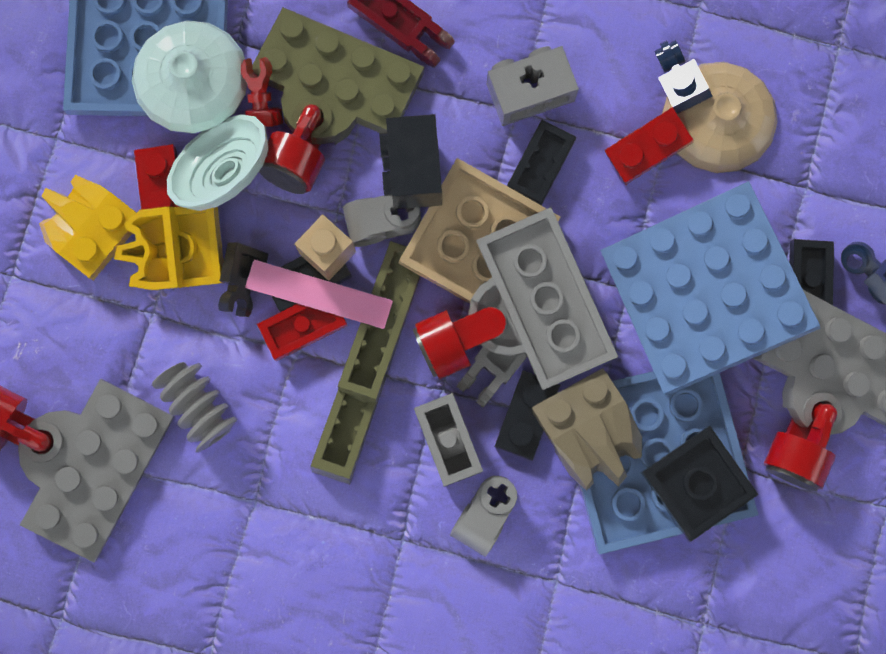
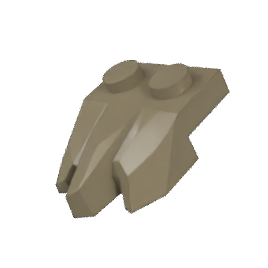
(590, 429)

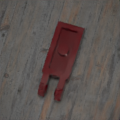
(404, 24)

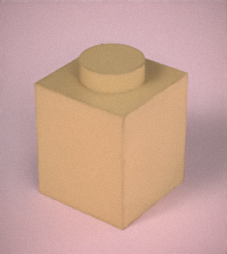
(325, 247)

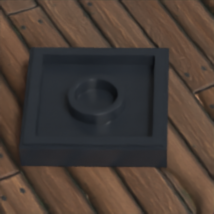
(699, 483)

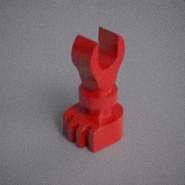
(259, 96)

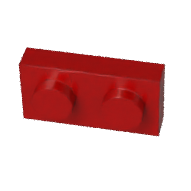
(649, 146)
(152, 170)
(297, 329)

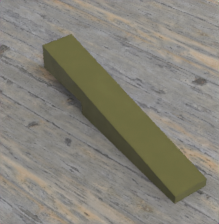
(365, 373)

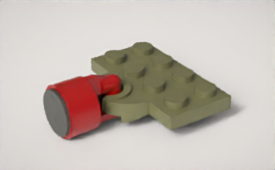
(327, 89)

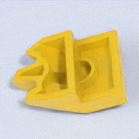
(86, 225)
(174, 248)

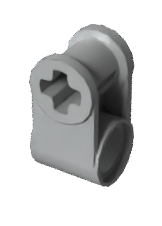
(376, 220)
(481, 521)

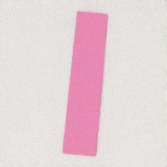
(319, 294)

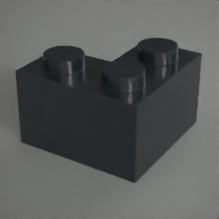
(411, 162)

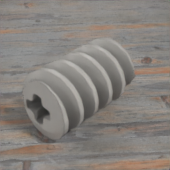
(195, 405)

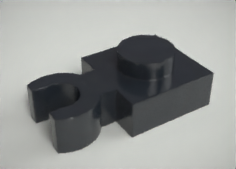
(235, 273)

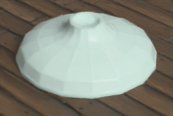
(189, 77)
(218, 163)

